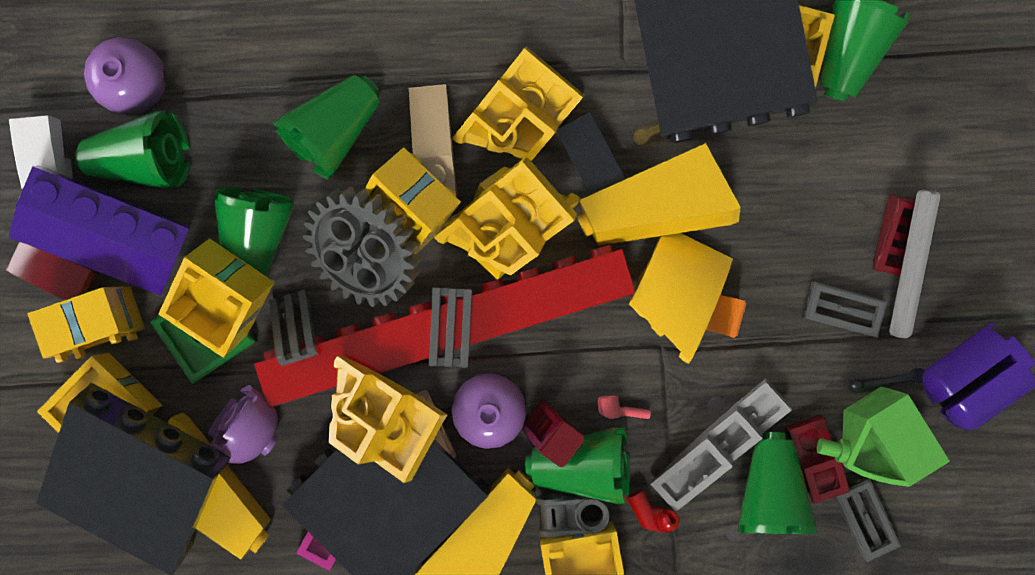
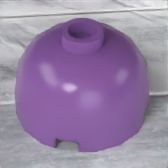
(124, 76)
(488, 410)
(245, 427)

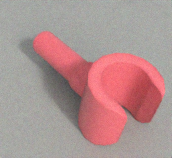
(610, 408)

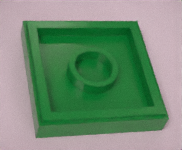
(191, 355)

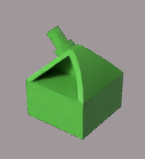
(886, 440)

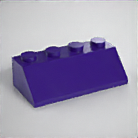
(97, 229)

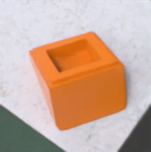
(727, 316)

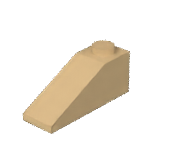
(432, 132)

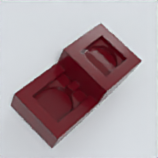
(50, 272)
(821, 473)

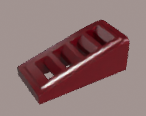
(889, 232)
(552, 434)

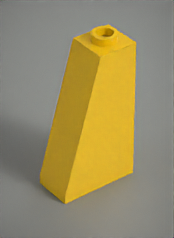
(662, 201)
(231, 512)
(488, 533)

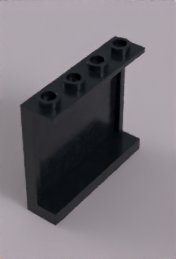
(724, 63)
(130, 478)
(375, 519)

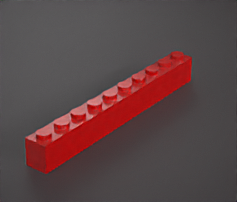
(493, 313)

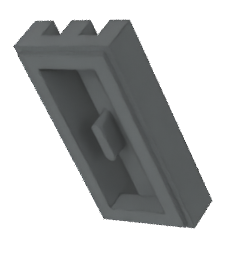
(814, 301)
(289, 306)
(448, 360)
(879, 549)

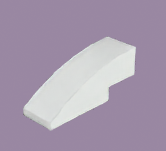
(38, 143)

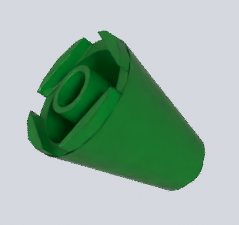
(858, 43)
(329, 123)
(138, 152)
(252, 224)
(594, 471)
(776, 490)

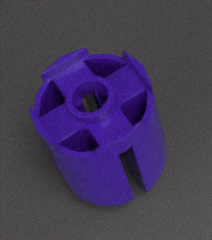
(991, 393)

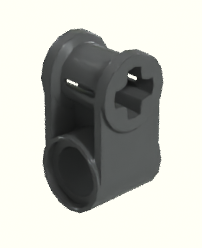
(568, 515)

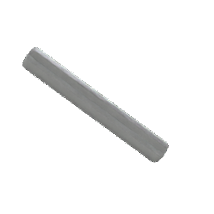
(914, 263)

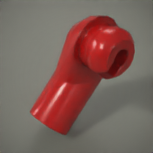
(652, 517)

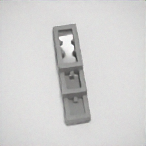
(720, 445)

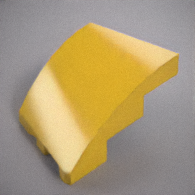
(521, 109)
(510, 219)
(681, 290)
(381, 420)

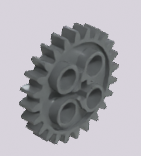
(343, 235)

